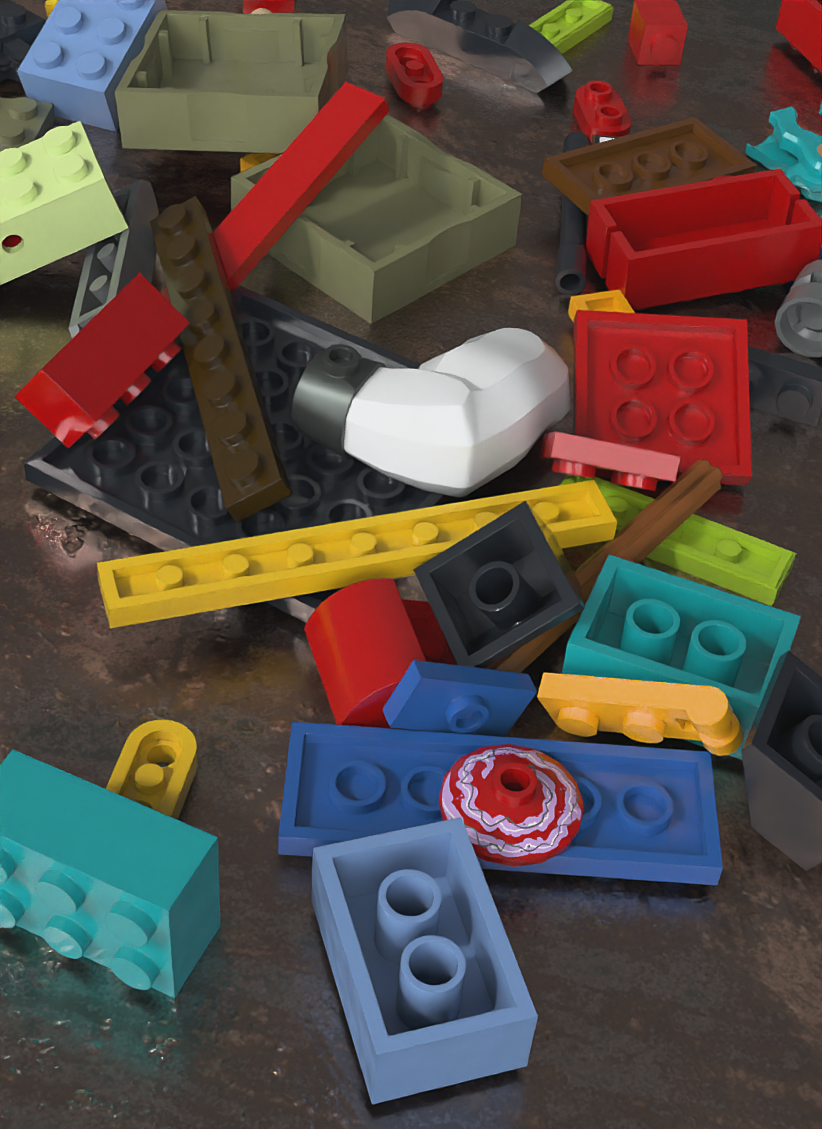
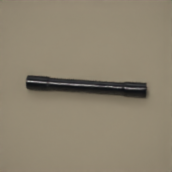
(571, 256)

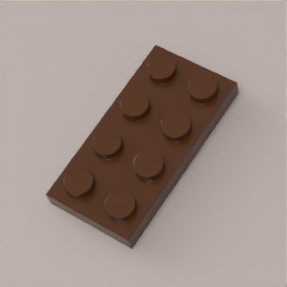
(644, 162)

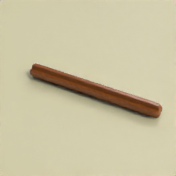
(631, 543)

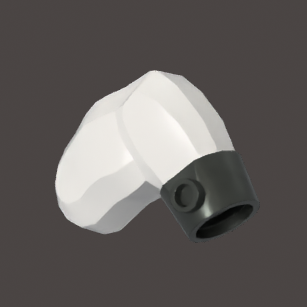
(438, 424)

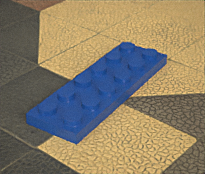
(641, 817)

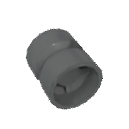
(800, 314)

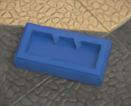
(458, 699)

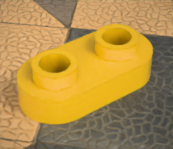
(145, 782)

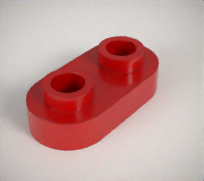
(414, 74)
(601, 110)

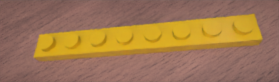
(329, 554)

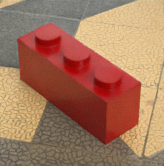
(105, 363)

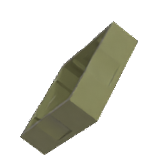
(230, 80)
(394, 222)

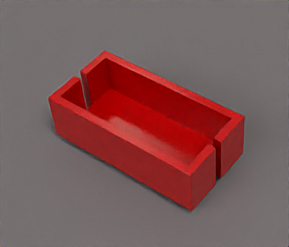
(702, 238)

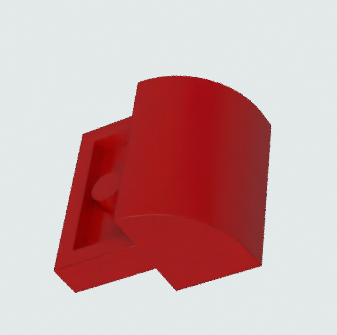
(366, 644)

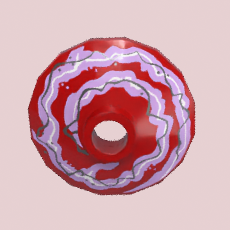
(509, 824)

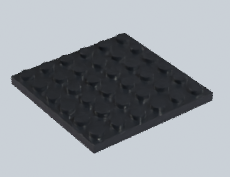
(157, 469)

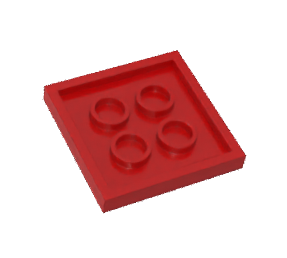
(665, 387)

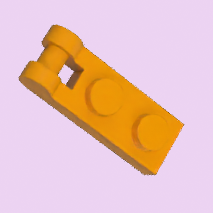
(641, 710)

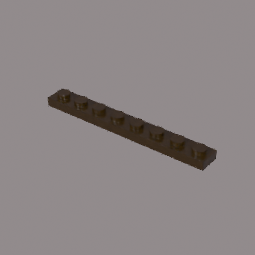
(219, 363)

